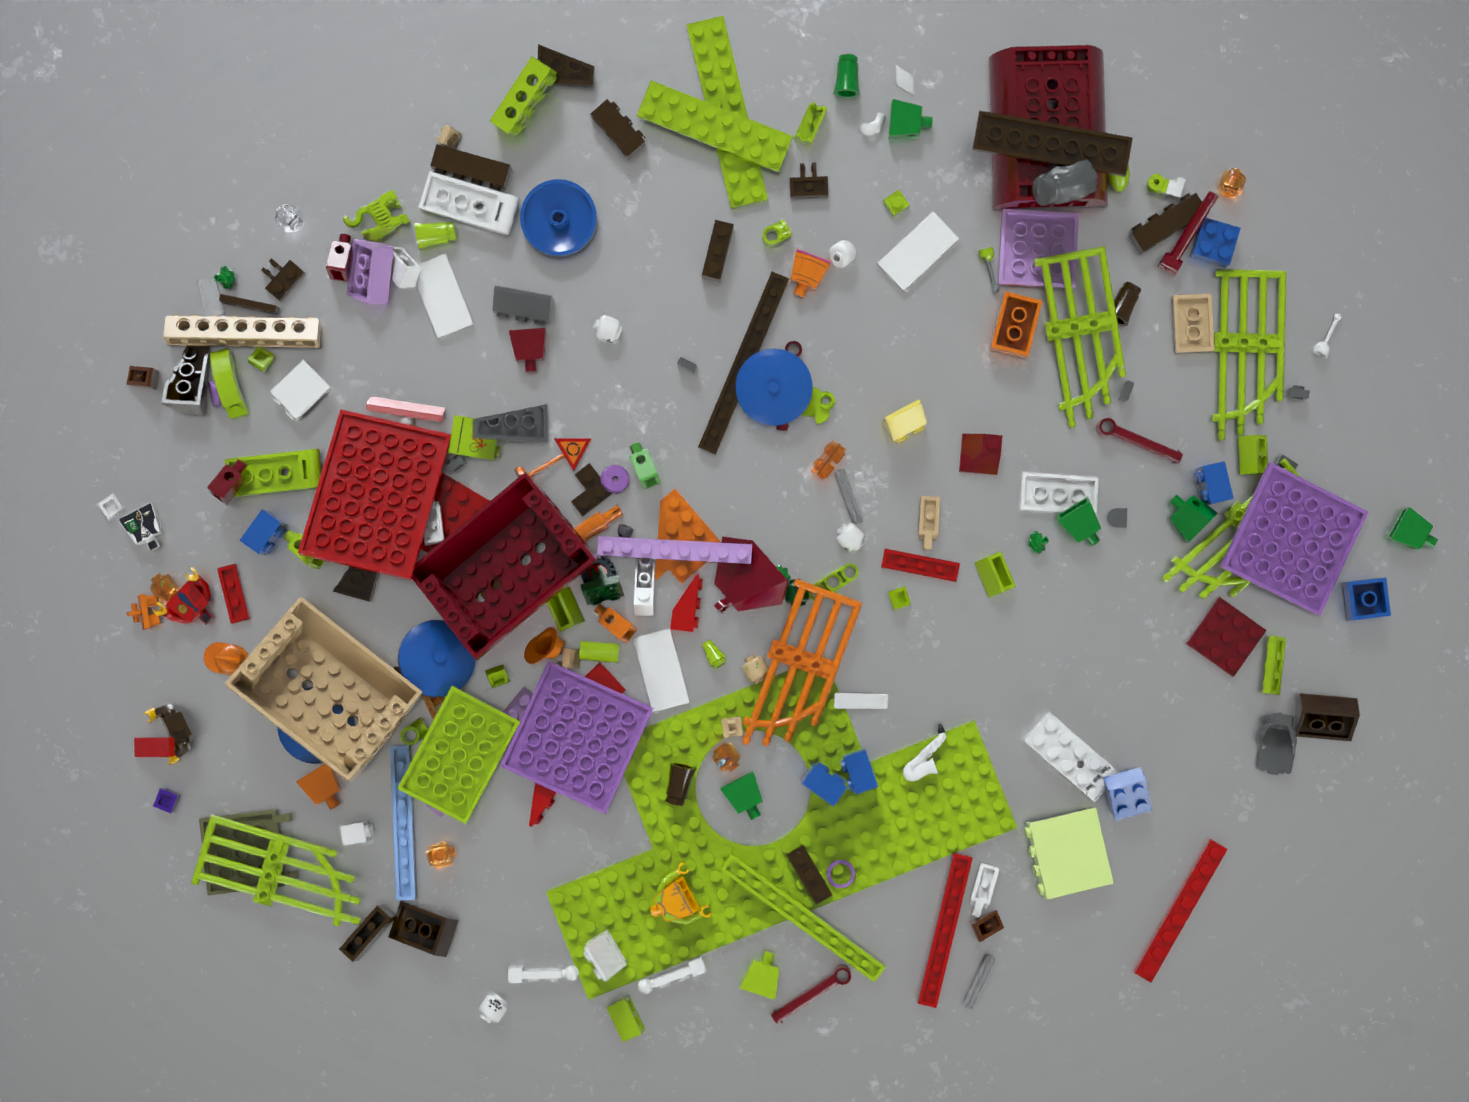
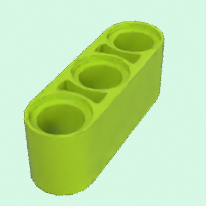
(839, 574)

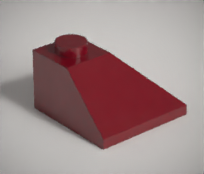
(980, 453)

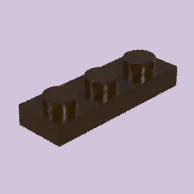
(809, 874)

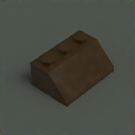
(1326, 717)

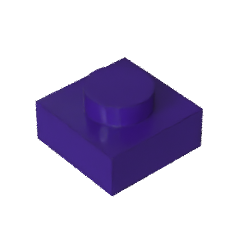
(166, 800)

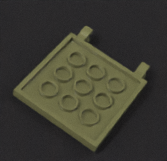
(264, 820)

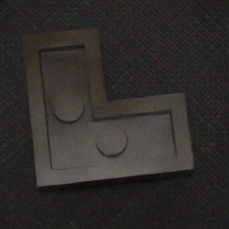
(594, 490)

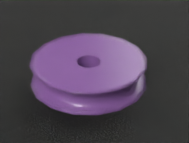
(213, 393)
(617, 472)

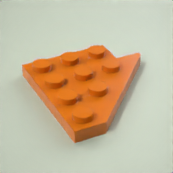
(680, 523)

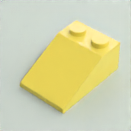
(905, 421)

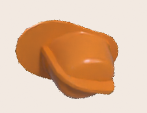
(545, 645)
(224, 657)

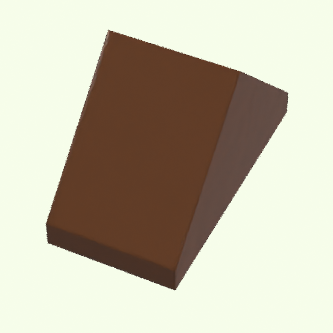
(143, 377)
(986, 925)

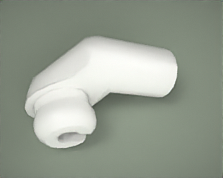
(873, 127)

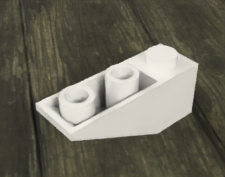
(644, 587)

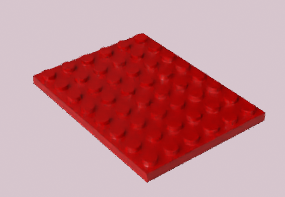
(375, 494)

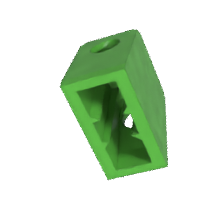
(646, 471)

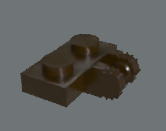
(808, 186)
(284, 280)

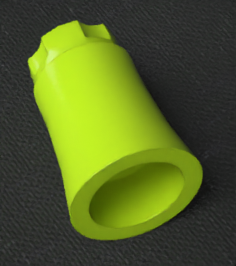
(434, 233)

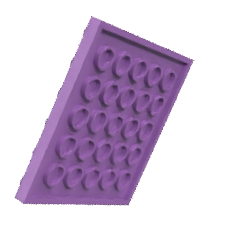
(1294, 539)
(576, 737)

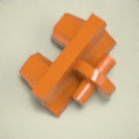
(144, 603)

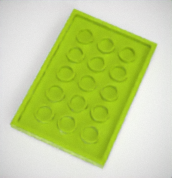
(458, 754)

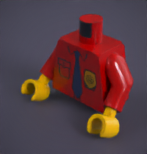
(189, 602)

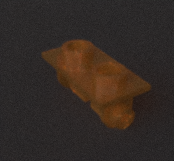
(832, 452)

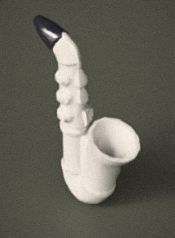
(919, 766)

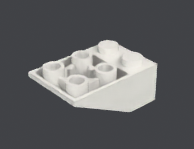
(605, 955)

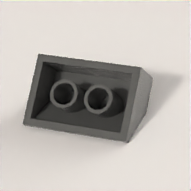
(522, 305)

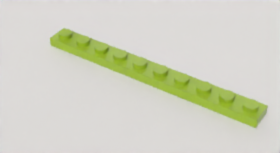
(802, 917)

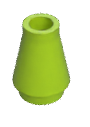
(714, 655)

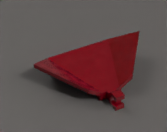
(751, 584)

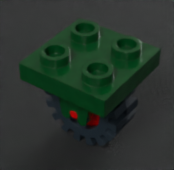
(601, 582)

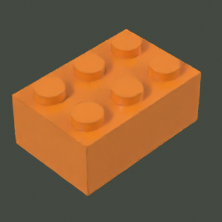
(1015, 325)

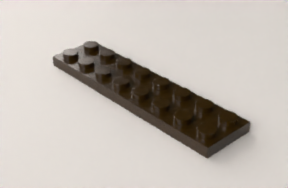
(1051, 143)

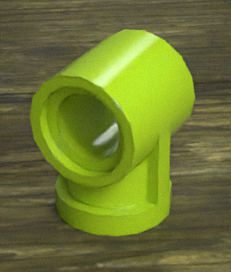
(780, 229)
(419, 727)

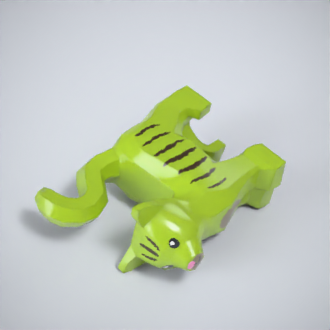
(380, 212)

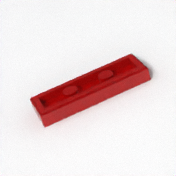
(233, 593)
(154, 747)

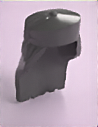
(1065, 184)
(1277, 744)

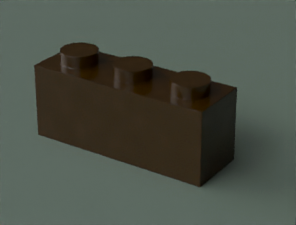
(618, 128)
(717, 251)
(367, 933)

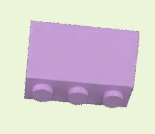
(370, 271)

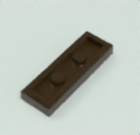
(249, 304)

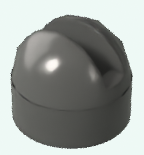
(625, 531)

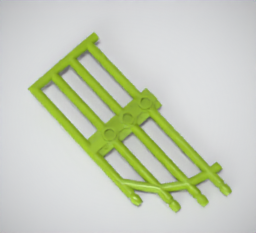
(1082, 325)
(1249, 343)
(1234, 516)
(272, 867)

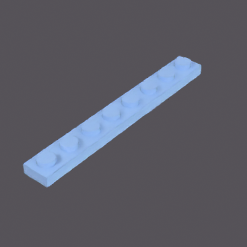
(402, 826)

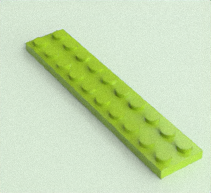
(722, 88)

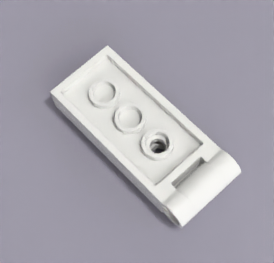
(460, 199)
(1063, 751)

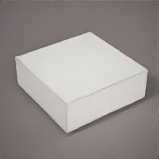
(111, 506)

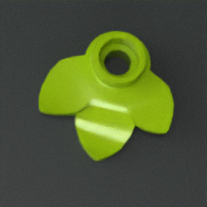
(817, 408)

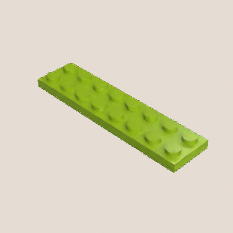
(714, 126)

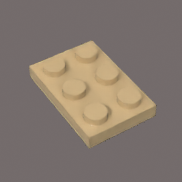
(1193, 323)

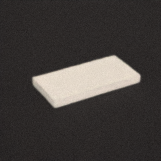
(918, 251)
(442, 297)
(1056, 492)
(661, 670)

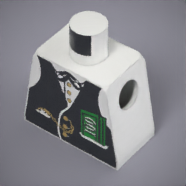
(144, 526)

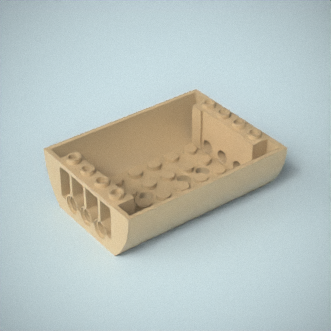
(341, 675)

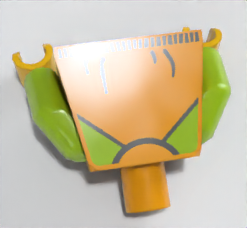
(676, 900)

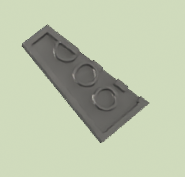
(517, 425)

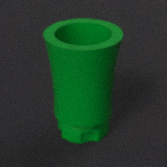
(847, 77)

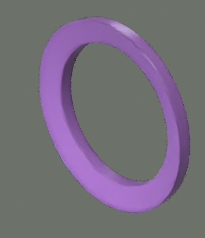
(839, 862)

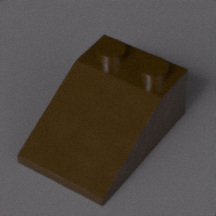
(423, 929)

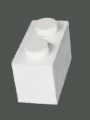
(356, 832)

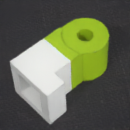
(1164, 187)

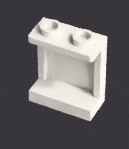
(300, 390)

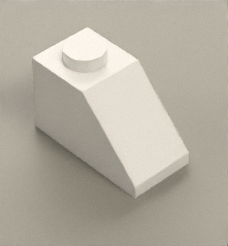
(404, 269)

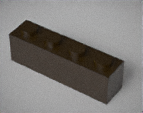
(470, 167)
(1166, 224)

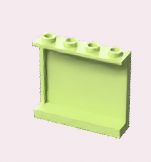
(1068, 853)

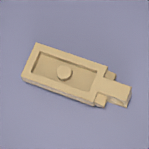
(929, 520)

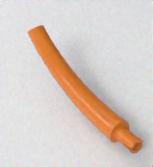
(597, 523)

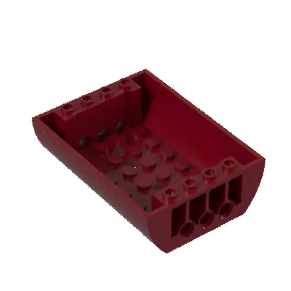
(1020, 90)
(492, 549)

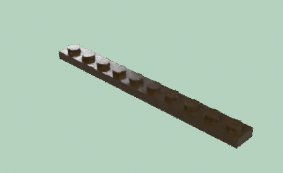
(750, 345)

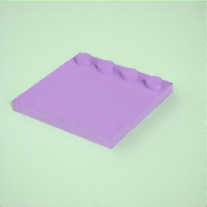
(1033, 236)

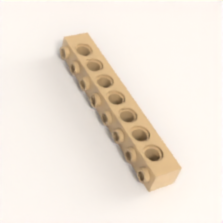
(249, 338)

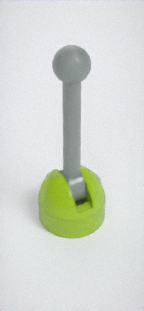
(987, 255)

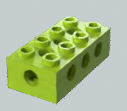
(514, 99)

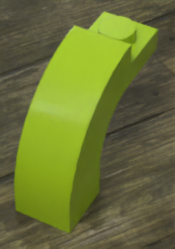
(226, 383)

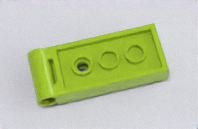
(266, 475)

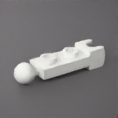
(695, 967)
(517, 974)

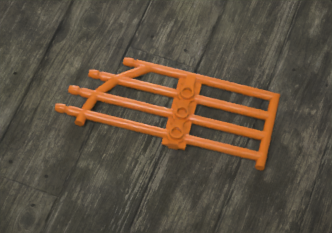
(803, 660)

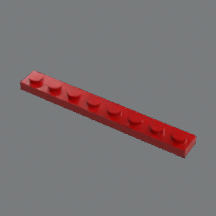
(1180, 910)
(944, 930)

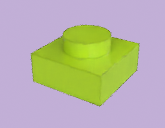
(896, 202)
(261, 358)
(899, 598)
(497, 676)

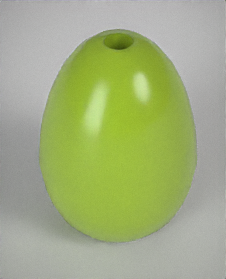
(1118, 182)

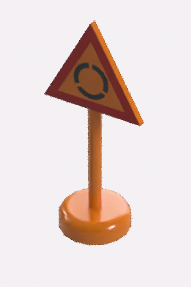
(571, 449)

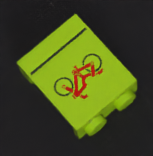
(463, 443)

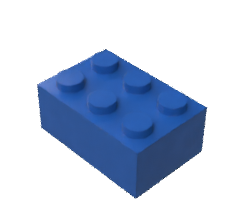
(823, 783)

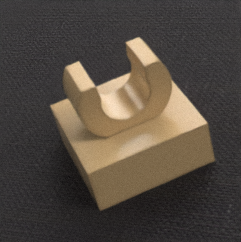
(449, 137)
(570, 658)
(732, 727)

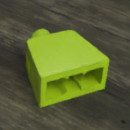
(294, 542)
(762, 976)

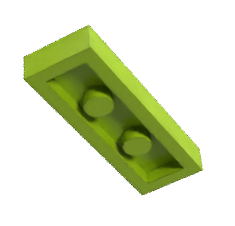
(1274, 665)

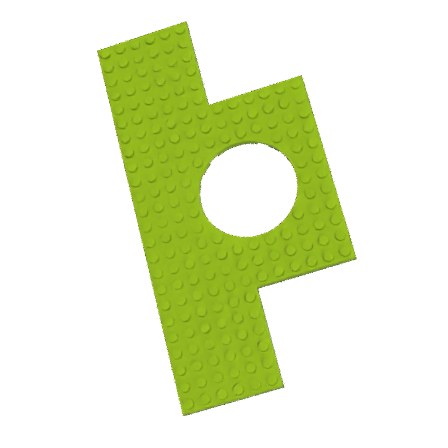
(876, 831)

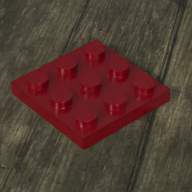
(1226, 636)

